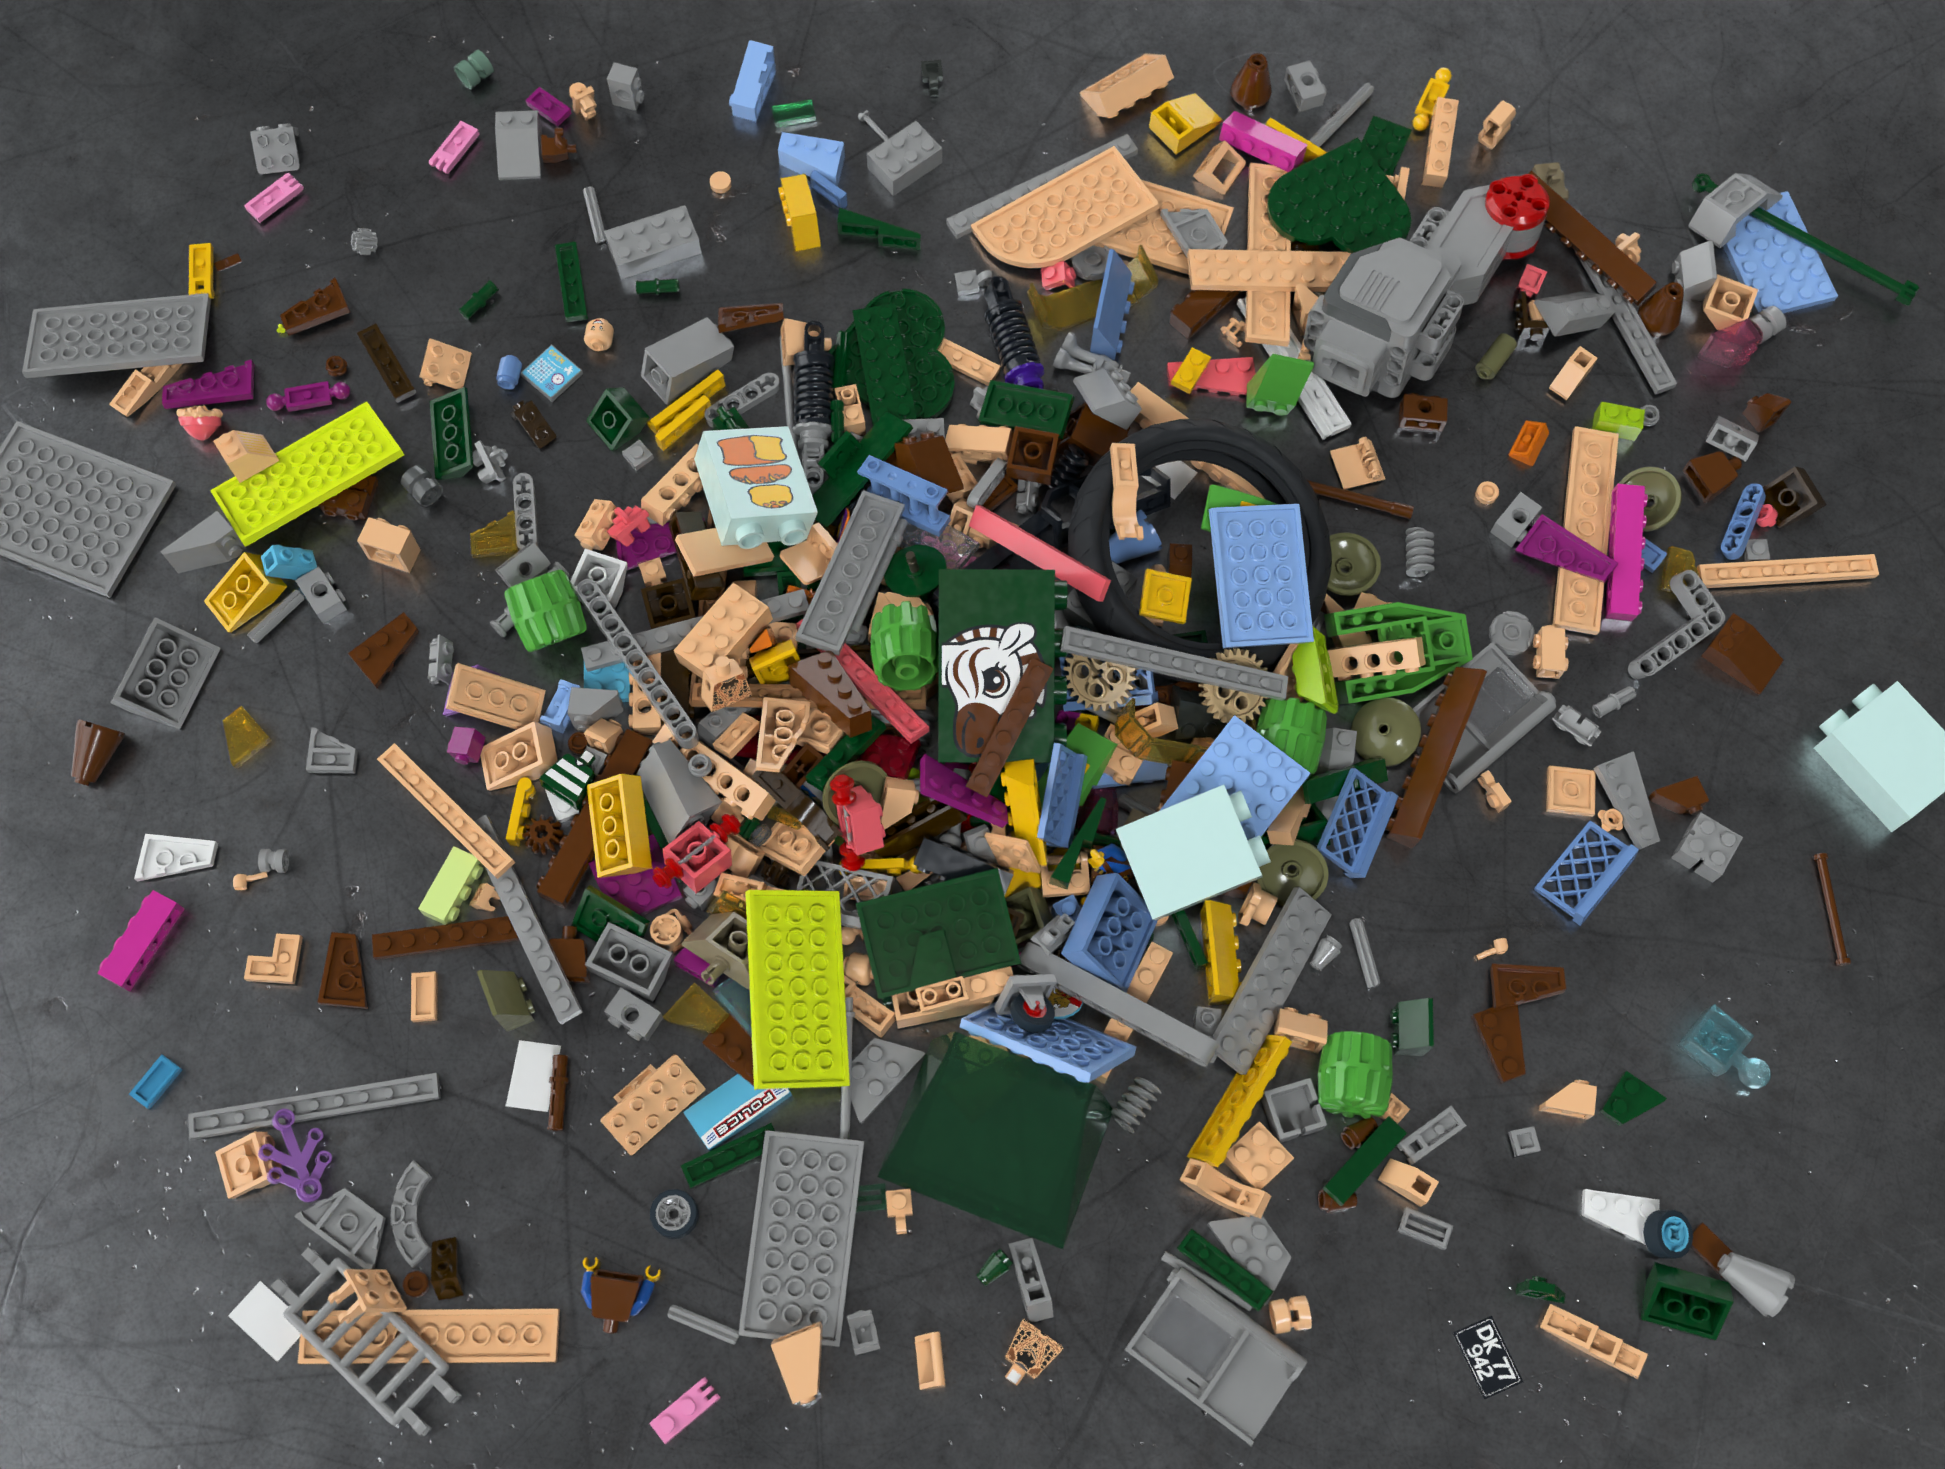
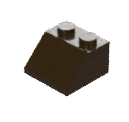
(1793, 496)
(667, 603)

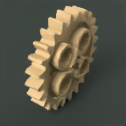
(1085, 686)
(1248, 702)

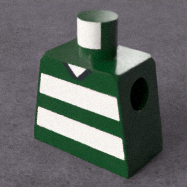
(570, 778)

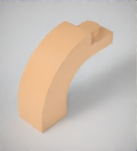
(1223, 1190)

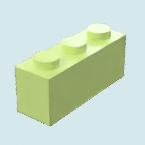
(451, 886)

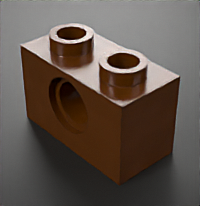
(1413, 418)

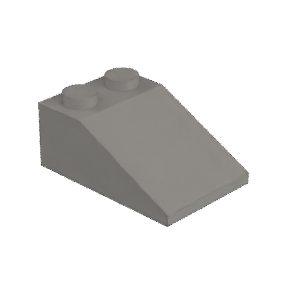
(518, 144)
(204, 545)

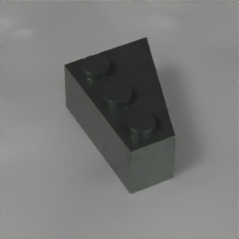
(1192, 716)

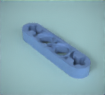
(1743, 521)

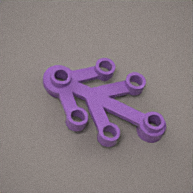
(297, 1159)

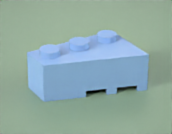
(753, 81)
(809, 153)

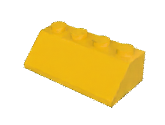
(1025, 804)
(619, 826)
(1220, 952)

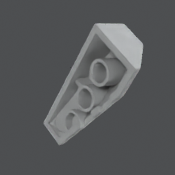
(1336, 754)

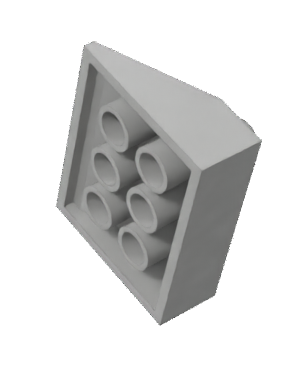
(165, 674)

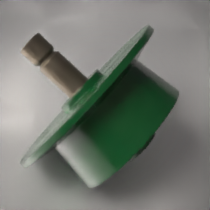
(915, 571)

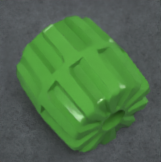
(545, 610)
(904, 646)
(1295, 730)
(1355, 1074)

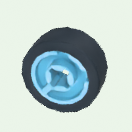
(1668, 1234)

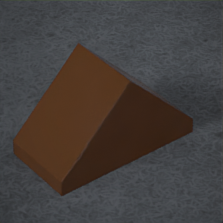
(802, 764)

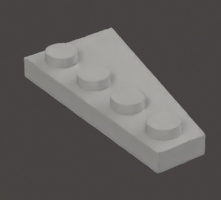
(1628, 795)

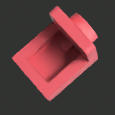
(1058, 275)
(1531, 280)

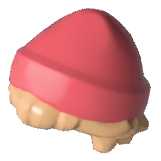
(200, 421)

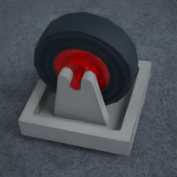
(1028, 1001)

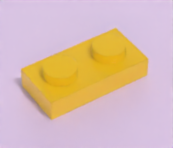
(1191, 370)

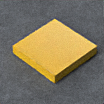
(1165, 596)

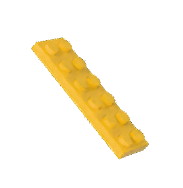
(1237, 1103)

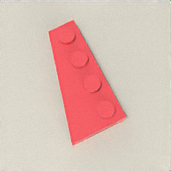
(1222, 375)

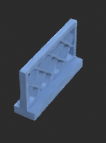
(1142, 696)
(1062, 797)
(1368, 833)
(1602, 885)

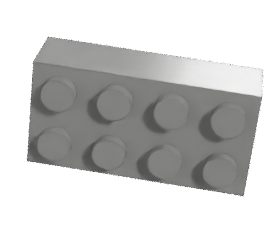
(653, 242)

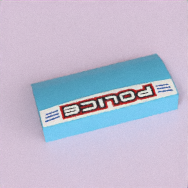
(731, 1110)

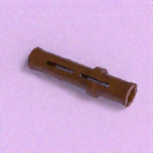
(557, 1097)

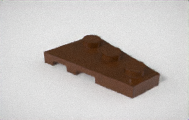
(382, 649)

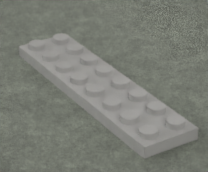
(850, 573)
(1270, 980)

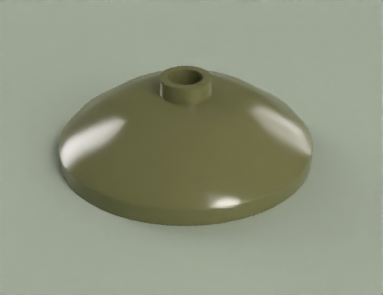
(1662, 490)
(1358, 558)
(1402, 733)
(864, 773)
(1309, 875)

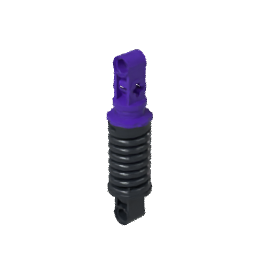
(1012, 336)

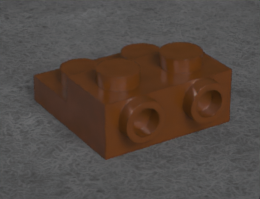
(353, 501)

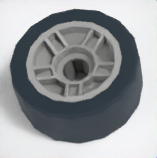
(674, 1200)

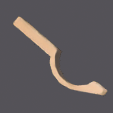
(1125, 491)

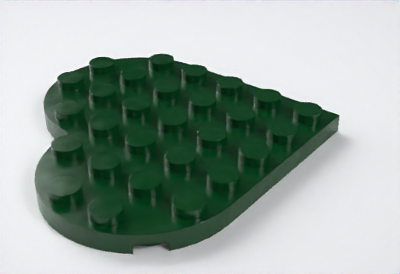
(1339, 200)
(922, 336)

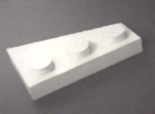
(173, 855)
(1619, 1211)

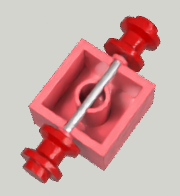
(857, 820)
(698, 855)

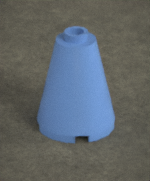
(1131, 547)

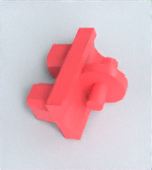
(626, 522)

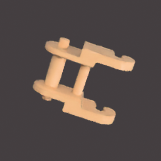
(1231, 335)

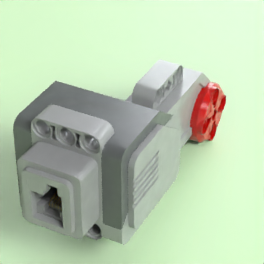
(1400, 300)

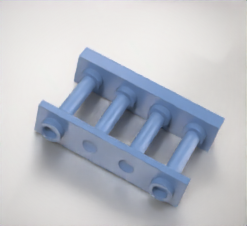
(915, 491)

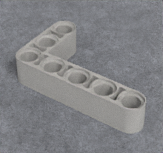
(1683, 635)

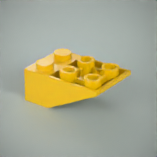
(1183, 121)

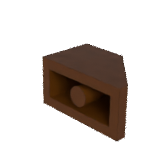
(1765, 410)
(1179, 559)
(1681, 796)

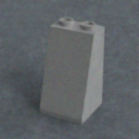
(685, 359)
(673, 792)

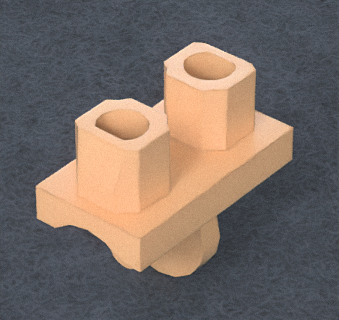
(583, 100)
(1629, 245)

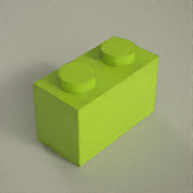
(1619, 419)

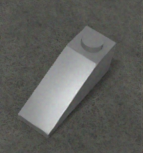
(1031, 1280)

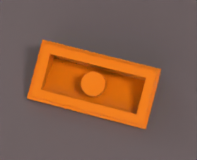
(1529, 442)
(764, 642)

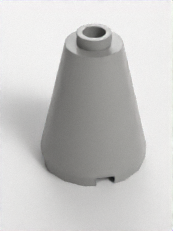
(1757, 1282)

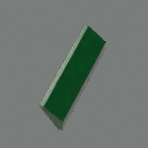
(451, 435)

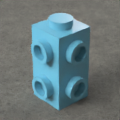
(288, 562)

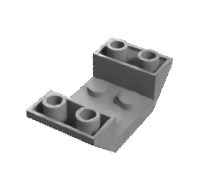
(1729, 205)

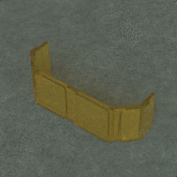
(1081, 302)
(1146, 748)

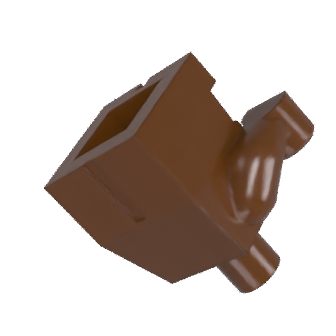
(556, 148)

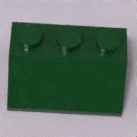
(1686, 1301)

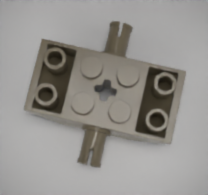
(724, 945)

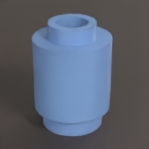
(508, 372)

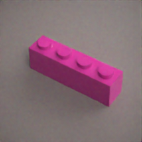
(1262, 142)
(140, 940)

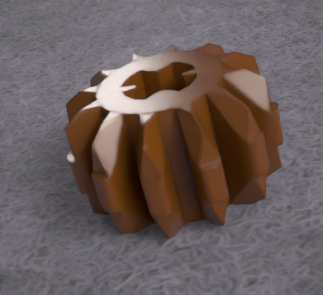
(542, 826)

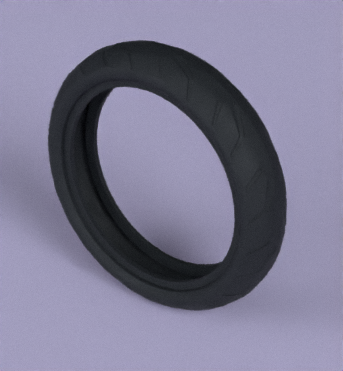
(1207, 442)

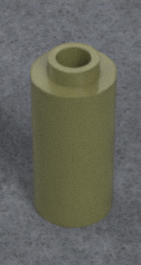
(1495, 356)

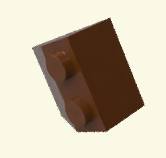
(1743, 654)

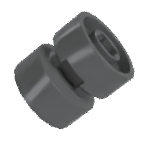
(419, 483)

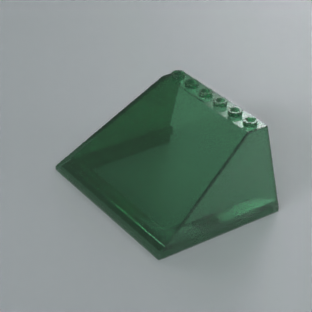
(998, 1137)

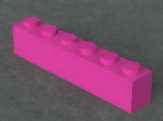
(1626, 548)

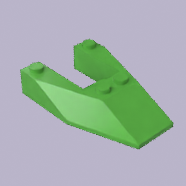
(1443, 638)

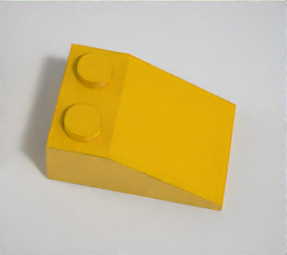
(243, 592)

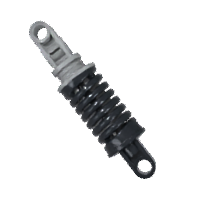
(813, 401)

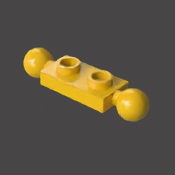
(1436, 88)
(891, 866)

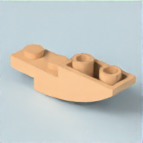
(962, 991)

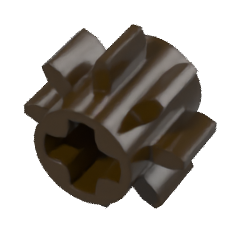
(776, 874)

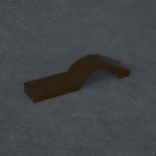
(800, 806)

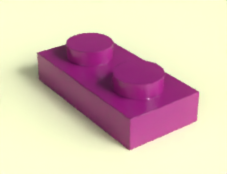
(548, 106)

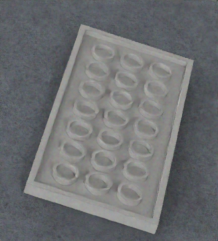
(117, 335)
(801, 1236)

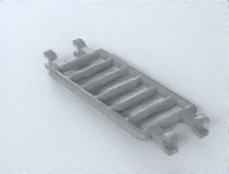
(342, 1365)

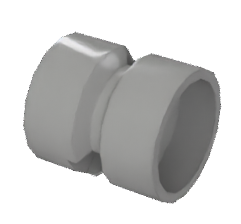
(1769, 322)

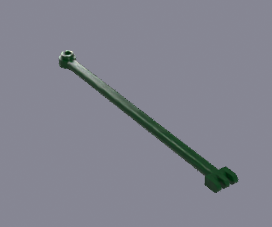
(1905, 291)

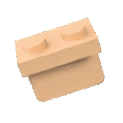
(810, 558)

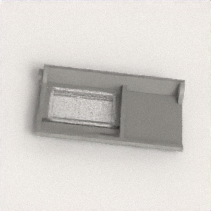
(1500, 717)
(1218, 1348)

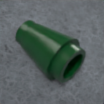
(994, 1267)

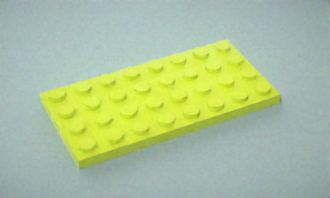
(308, 473)
(797, 989)

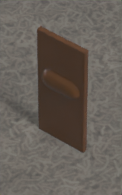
(227, 262)

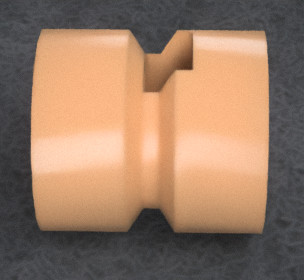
(1281, 1316)

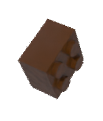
(1032, 455)

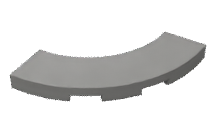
(405, 1214)

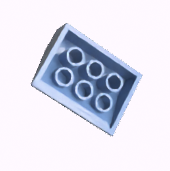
(1112, 307)
(1110, 931)

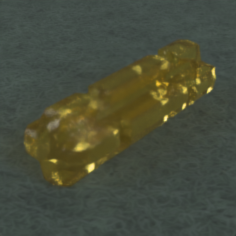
(784, 817)

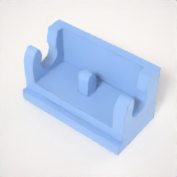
(557, 712)

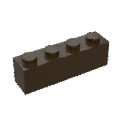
(703, 586)
(678, 681)
(926, 818)

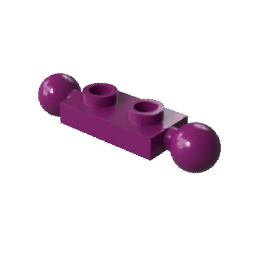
(308, 396)

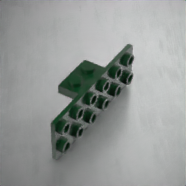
(845, 460)

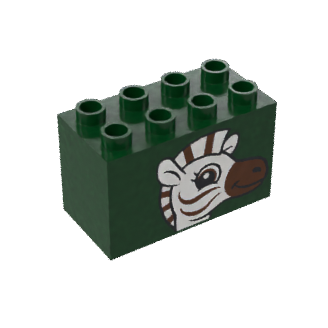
(986, 639)

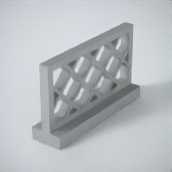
(848, 918)

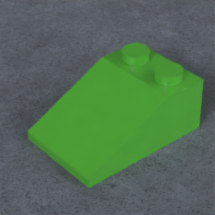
(1278, 384)

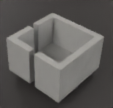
(1709, 842)
(1290, 1110)

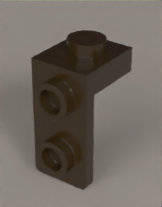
(1527, 328)
(533, 423)
(444, 1269)

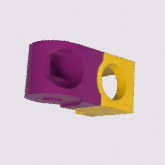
(1072, 718)

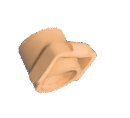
(1257, 906)
(667, 930)

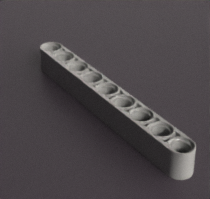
(643, 671)
(1120, 1005)

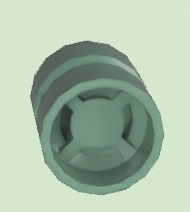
(475, 68)

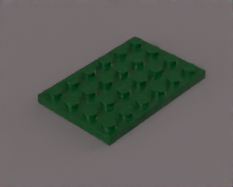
(966, 908)

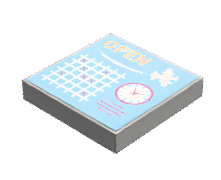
(551, 373)

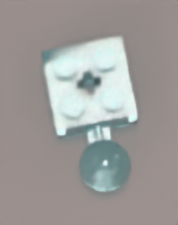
(1726, 1050)

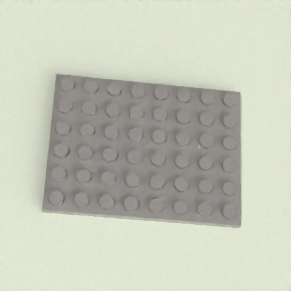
(74, 508)

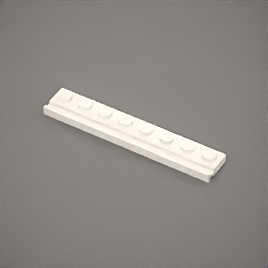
(1316, 396)

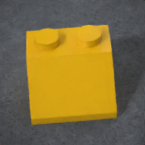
(772, 664)

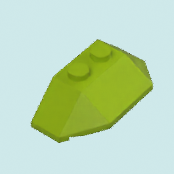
(1315, 673)

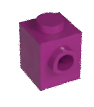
(466, 745)

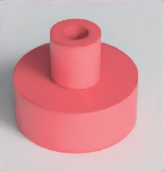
(1767, 516)

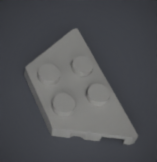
(1194, 229)
(878, 1072)
(347, 1225)
(1253, 1247)

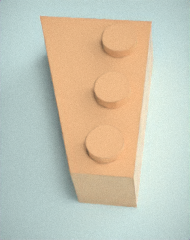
(979, 442)

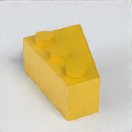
(800, 211)

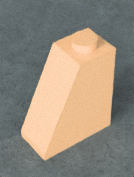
(800, 1361)

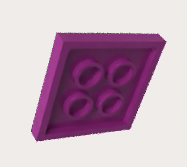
(639, 890)

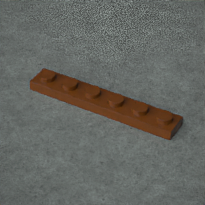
(1009, 727)
(443, 937)

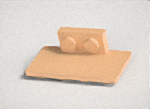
(651, 1103)

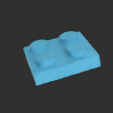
(609, 678)

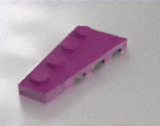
(211, 388)
(647, 545)
(1563, 549)
(950, 788)

